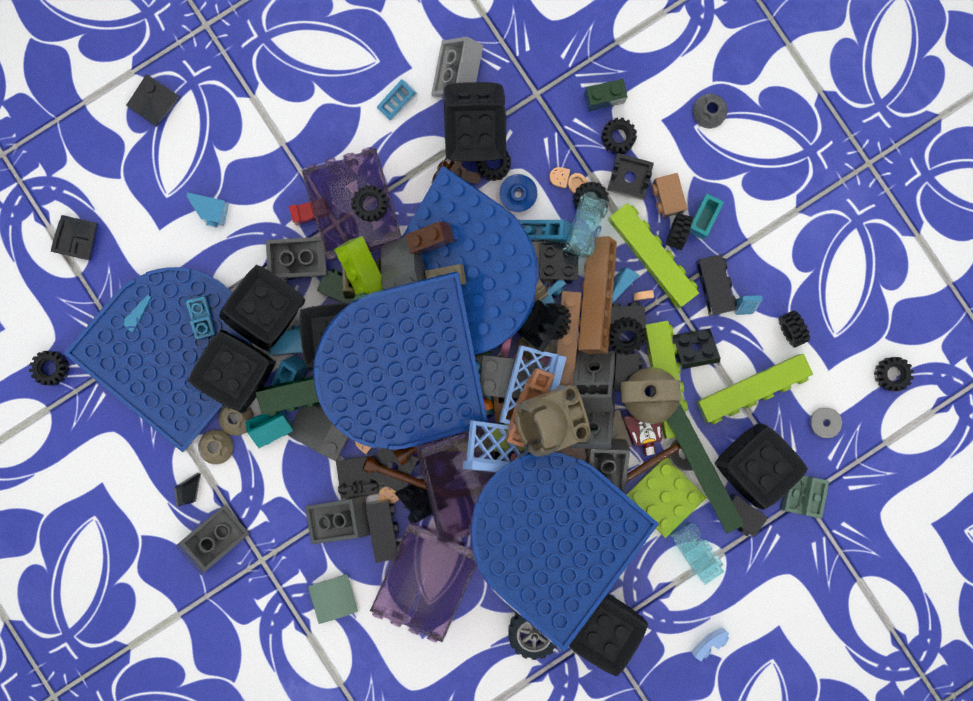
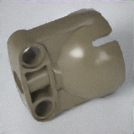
(655, 408)
(552, 421)

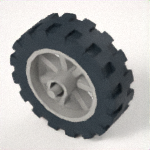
(528, 650)

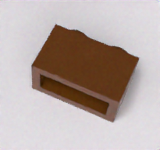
(429, 238)

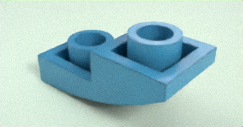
(556, 289)
(200, 317)

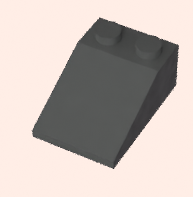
(296, 258)
(400, 266)
(497, 373)
(318, 432)
(611, 462)
(337, 520)
(212, 539)

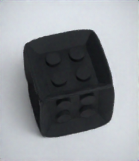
(474, 121)
(261, 307)
(312, 326)
(231, 371)
(761, 466)
(610, 636)

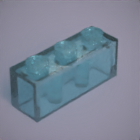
(586, 226)
(697, 552)

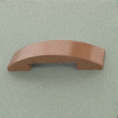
(536, 385)

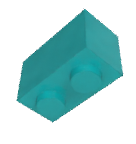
(705, 216)
(266, 429)

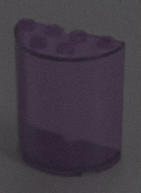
(331, 192)
(448, 486)
(424, 583)

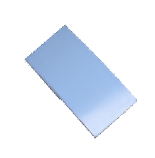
(717, 639)

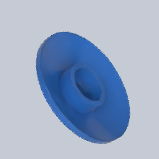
(519, 183)

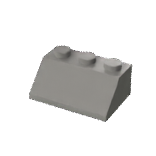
(456, 63)

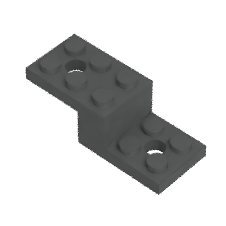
(597, 396)

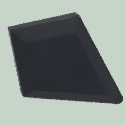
(187, 490)

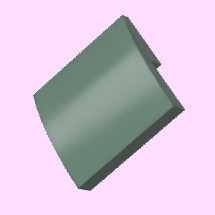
(806, 497)
(332, 599)

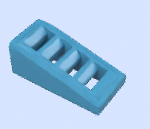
(401, 104)
(623, 281)
(747, 304)
(137, 312)

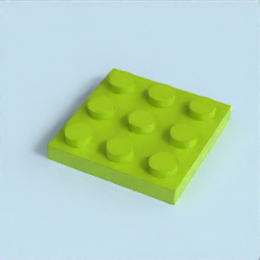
(666, 496)

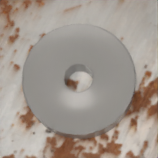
(834, 422)

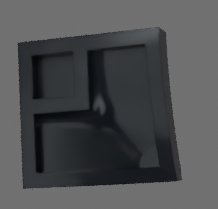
(152, 100)
(74, 237)

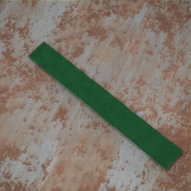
(704, 470)

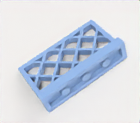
(555, 366)
(489, 464)

